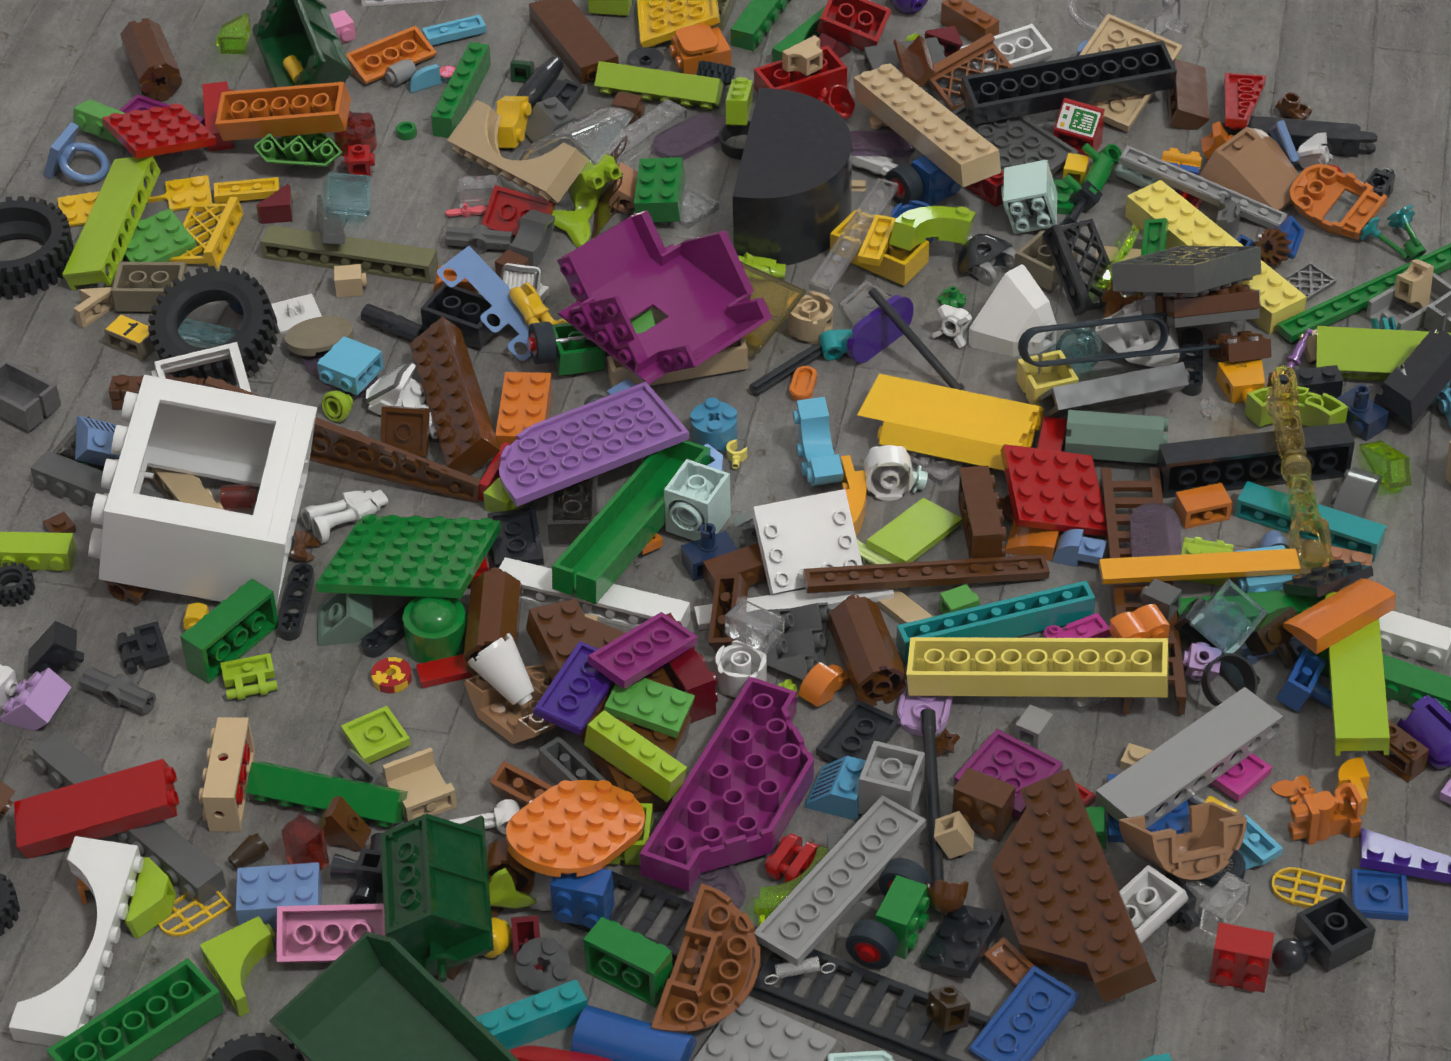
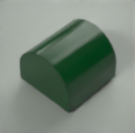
(521, 70)

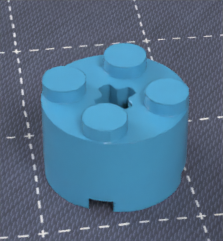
(714, 424)

